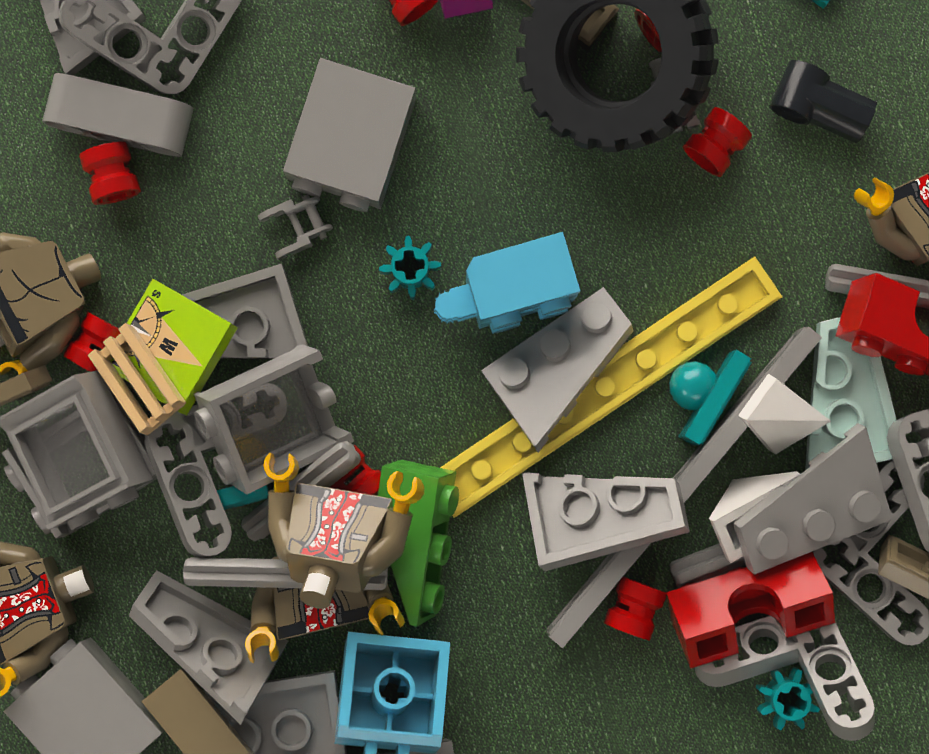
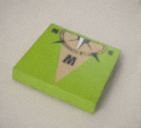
(181, 338)

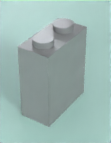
(349, 135)
(83, 706)

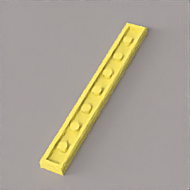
(629, 372)

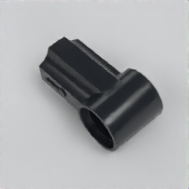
(810, 97)

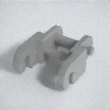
(303, 239)

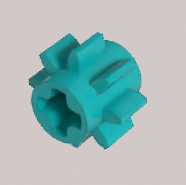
(398, 260)
(790, 712)

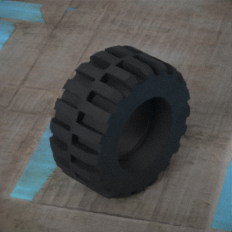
(607, 124)

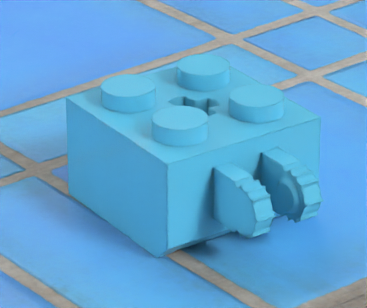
(512, 285)
(420, 673)

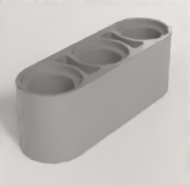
(117, 114)

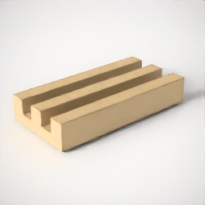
(114, 349)

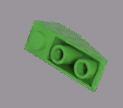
(427, 541)

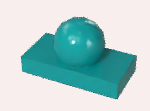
(707, 393)

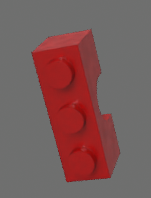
(883, 323)
(709, 609)

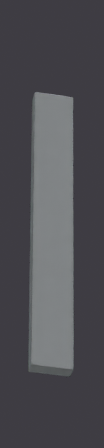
(689, 478)

